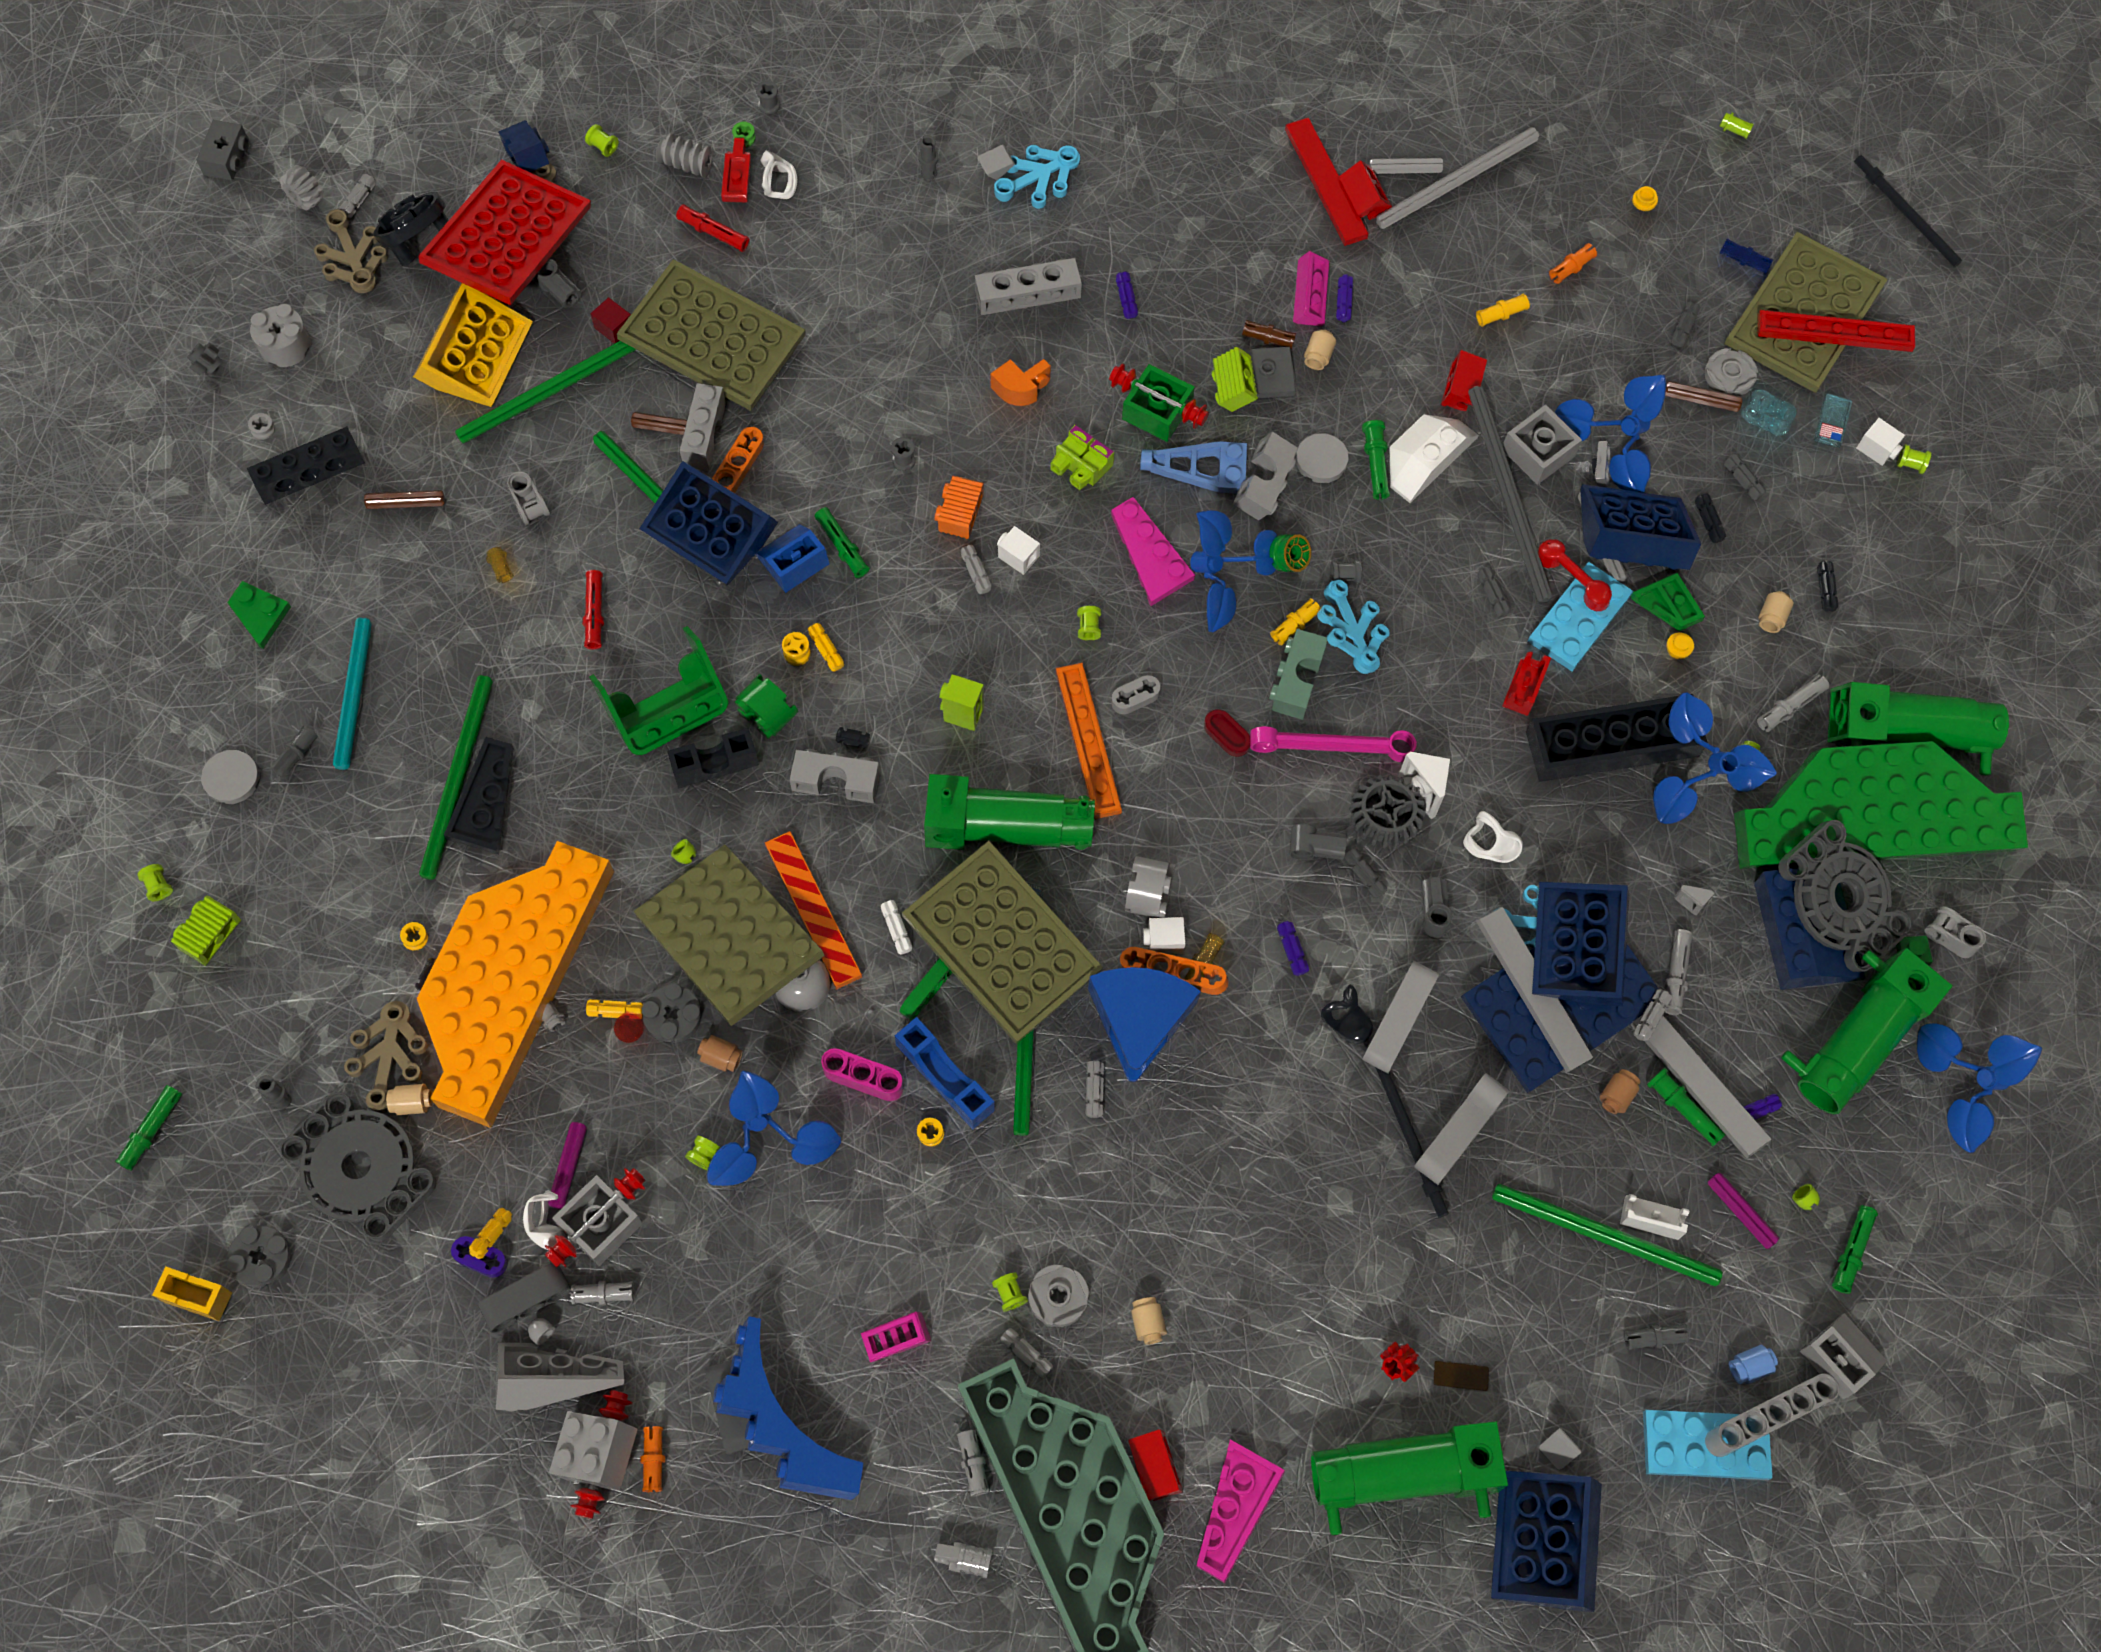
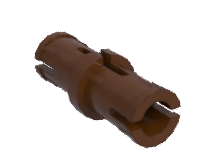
(1268, 334)

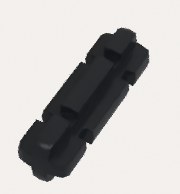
(1710, 518)
(1827, 586)

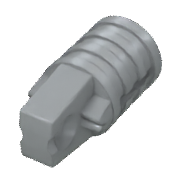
(964, 1558)

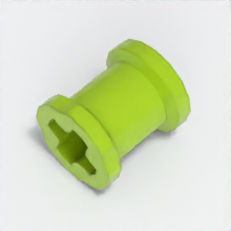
(597, 137)
(1914, 459)
(1089, 623)
(155, 882)
(1009, 1292)

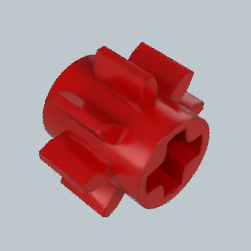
(1399, 1361)

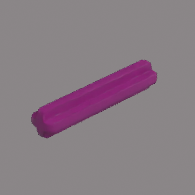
(567, 1164)
(1743, 1210)

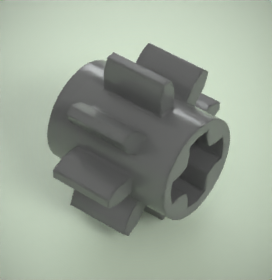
(204, 358)

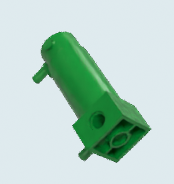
(1873, 714)
(1003, 816)
(1893, 1001)
(1410, 1470)

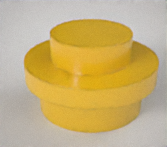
(1645, 198)
(1680, 645)

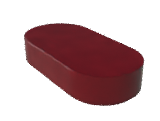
(1227, 733)

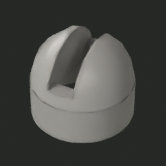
(540, 1331)

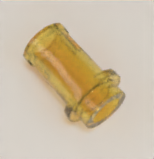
(499, 564)

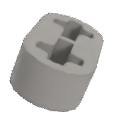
(1139, 698)

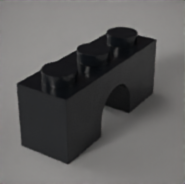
(699, 765)

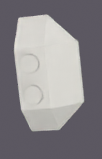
(1426, 452)

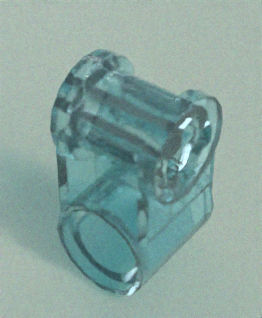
(1769, 413)

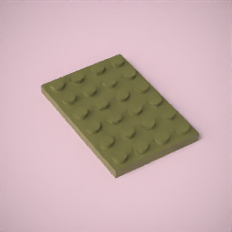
(1808, 282)
(711, 334)
(728, 934)
(1002, 941)

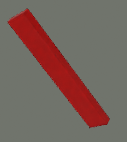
(1326, 181)
(1836, 330)

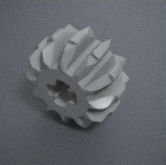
(301, 187)

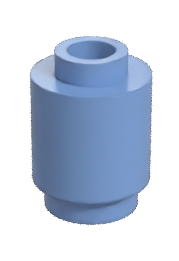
(1753, 1364)

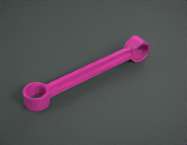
(1268, 739)

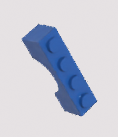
(952, 1084)

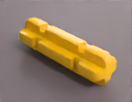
(826, 647)
(613, 1009)
(490, 1233)

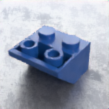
(794, 557)

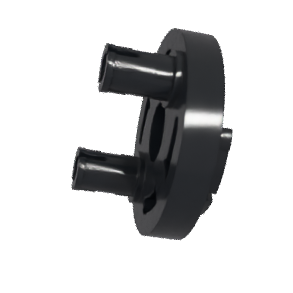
(407, 220)

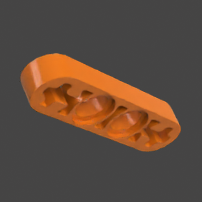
(738, 473)
(1176, 965)

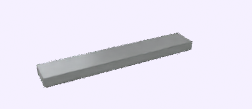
(1545, 1010)
(1706, 1088)

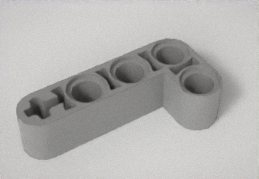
(1400, 1016)
(1462, 1129)

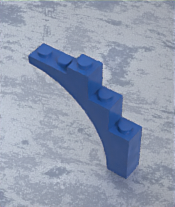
(748, 1395)

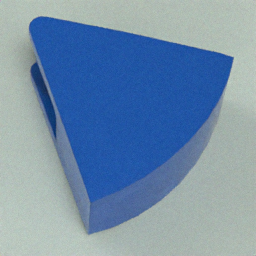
(1140, 1012)

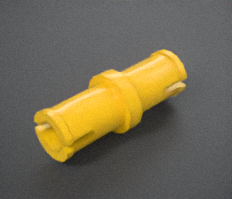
(1502, 310)
(1295, 621)

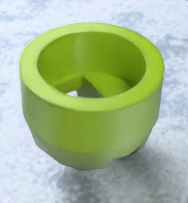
(683, 851)
(1806, 1196)

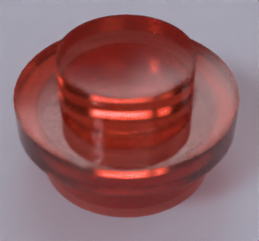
(628, 1028)

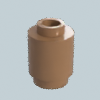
(720, 1053)
(1620, 1092)

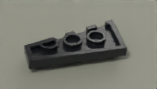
(482, 803)

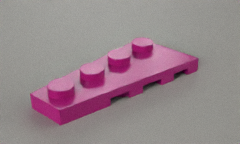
(1154, 558)
(1240, 1500)

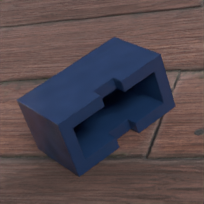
(525, 146)

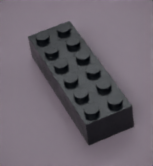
(1606, 740)

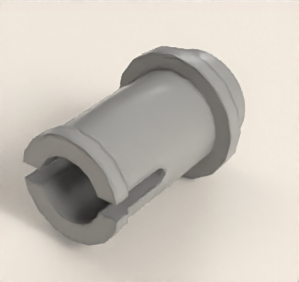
(552, 1017)

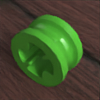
(747, 129)

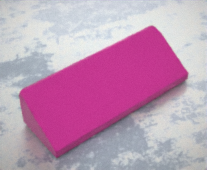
(1311, 290)

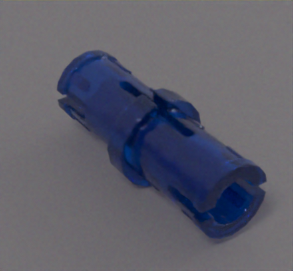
(1746, 256)

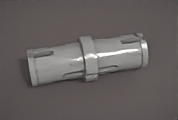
(602, 1292)
(973, 1463)

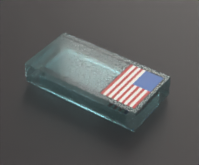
(1833, 420)

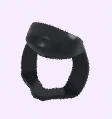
(1355, 1025)

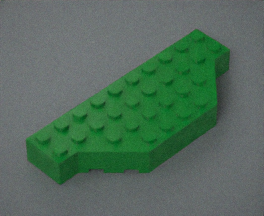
(1892, 803)

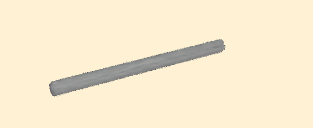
(1457, 178)

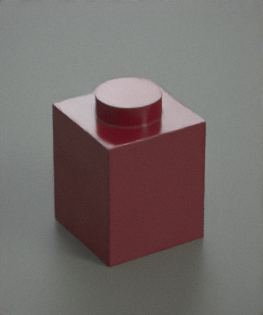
(609, 319)

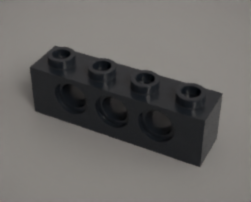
(305, 465)

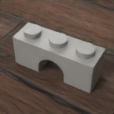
(705, 414)
(1275, 459)
(813, 768)

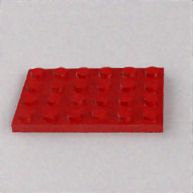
(505, 232)

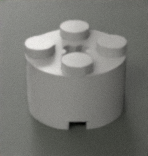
(280, 335)
(1149, 887)

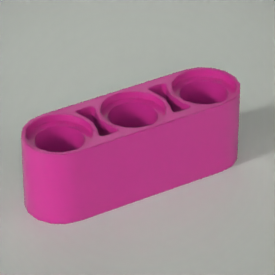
(852, 1064)

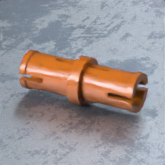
(1573, 263)
(652, 1459)

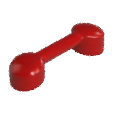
(1597, 592)

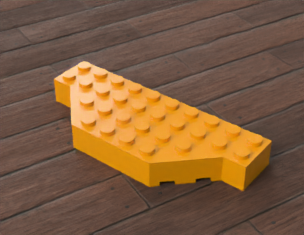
(502, 972)

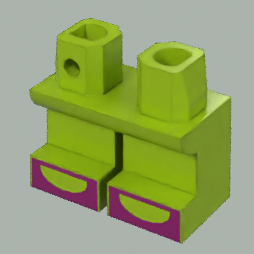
(1084, 457)

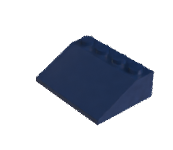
(708, 524)
(1637, 528)
(1581, 942)
(1795, 953)
(1547, 1540)

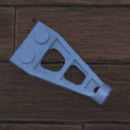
(1231, 458)

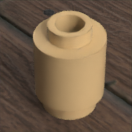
(1319, 349)
(1775, 611)
(409, 1099)
(1148, 1320)

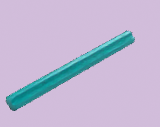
(352, 694)

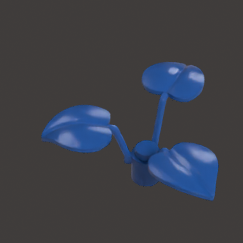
(1645, 397)
(1214, 534)
(1744, 764)
(2011, 1063)
(751, 1103)

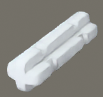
(896, 927)

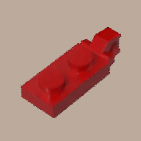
(736, 173)

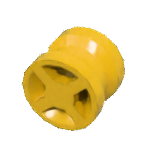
(797, 642)

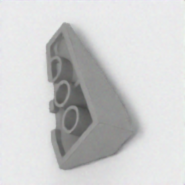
(539, 1378)

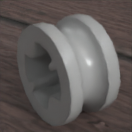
(265, 431)

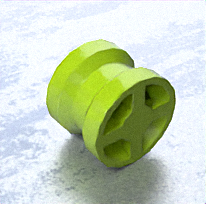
(702, 1152)

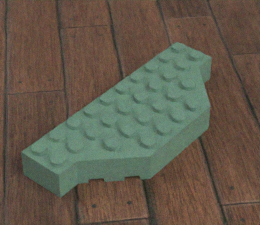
(1073, 1504)

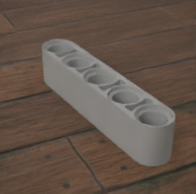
(1763, 1423)

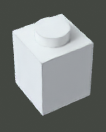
(1881, 442)
(1018, 549)
(1165, 935)

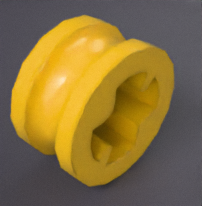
(415, 945)
(937, 1126)

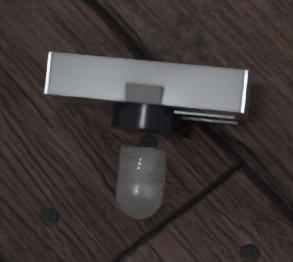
(1600, 465)

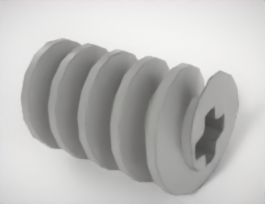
(684, 156)

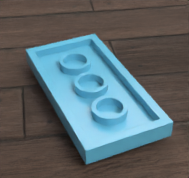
(1573, 627)
(1678, 1447)

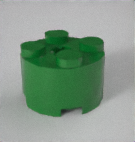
(765, 705)

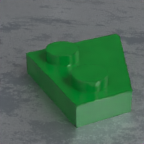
(1670, 602)
(258, 611)

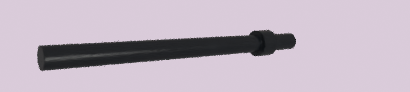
(1875, 176)
(1430, 1188)

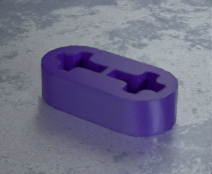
(477, 1264)

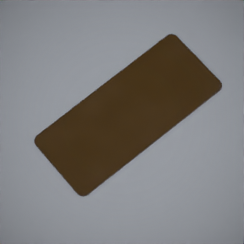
(1461, 1375)

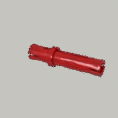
(703, 223)
(593, 636)

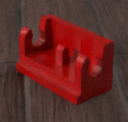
(1365, 190)
(1464, 374)
(1526, 684)
(1155, 1465)

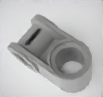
(527, 501)
(1954, 932)

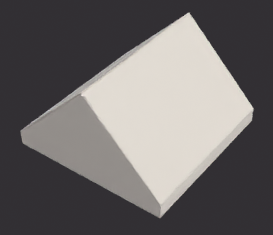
(1428, 776)

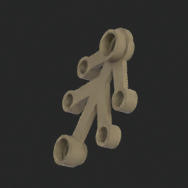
(351, 256)
(386, 1051)

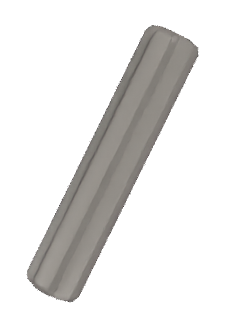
(1406, 165)

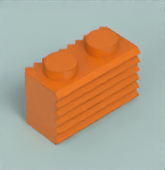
(960, 506)

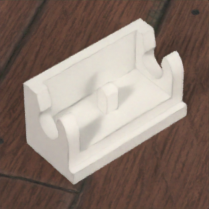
(1654, 1217)

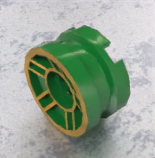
(1290, 553)

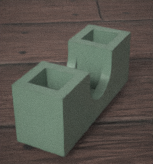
(1293, 694)

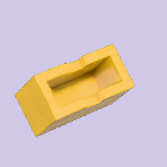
(192, 1293)

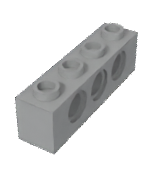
(1039, 292)

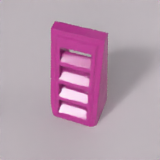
(911, 1342)

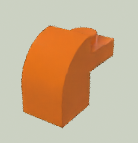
(1019, 387)

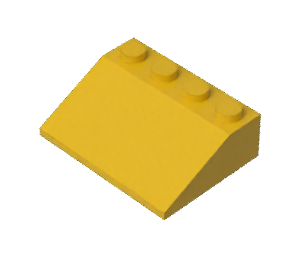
(473, 347)

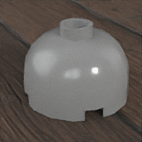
(807, 989)

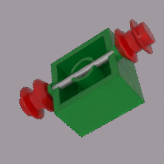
(1157, 401)

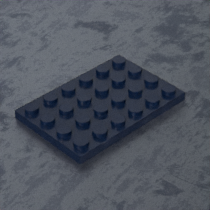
(1520, 1040)

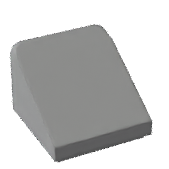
(996, 162)
(1693, 898)
(1559, 1449)

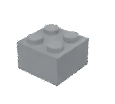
(1541, 444)

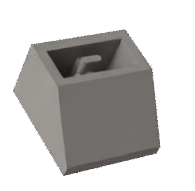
(1844, 1355)

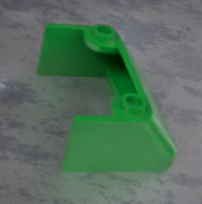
(673, 709)

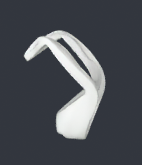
(775, 163)
(1507, 844)
(544, 1233)

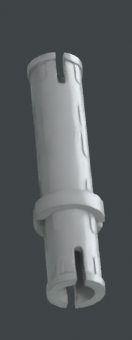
(1784, 709)
(1676, 982)

